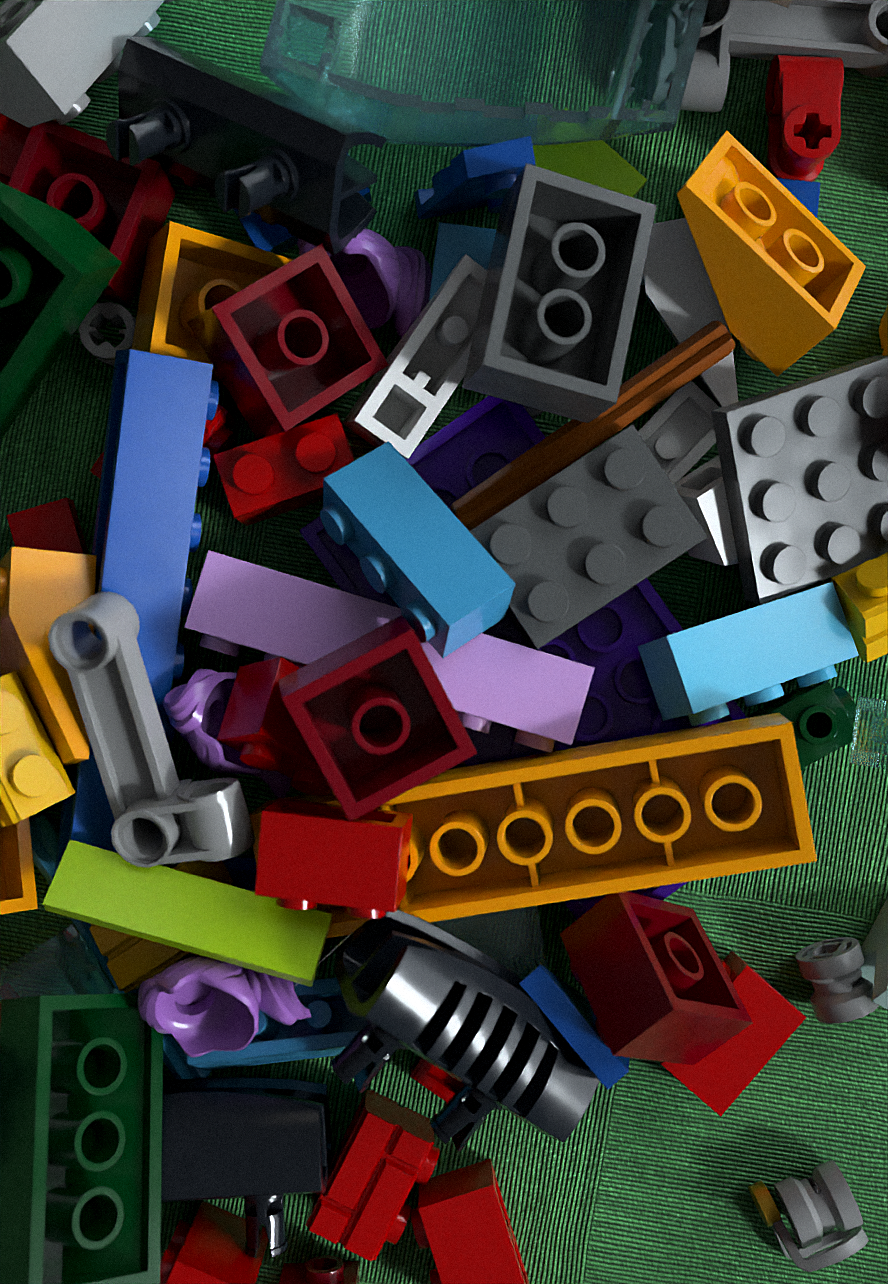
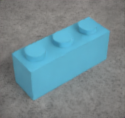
(748, 655)

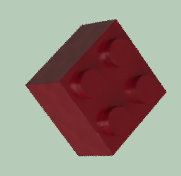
(102, 194)
(288, 343)
(376, 717)
(653, 979)

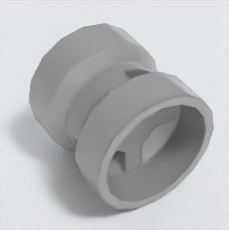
(837, 980)
(818, 1204)

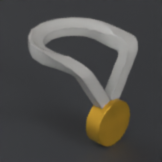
(847, 1242)

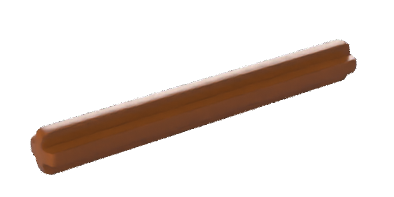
(578, 438)

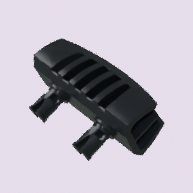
(242, 143)
(463, 1016)
(246, 1143)

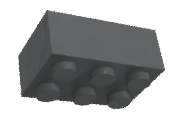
(560, 295)
(588, 536)

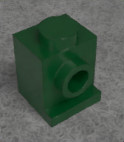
(834, 709)

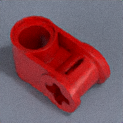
(802, 114)

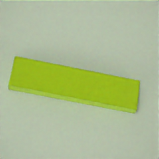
(188, 913)

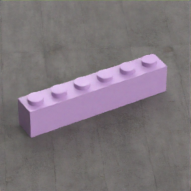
(307, 620)

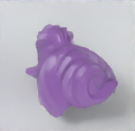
(382, 279)
(197, 715)
(215, 1004)

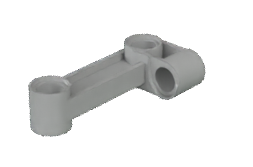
(767, 29)
(131, 750)

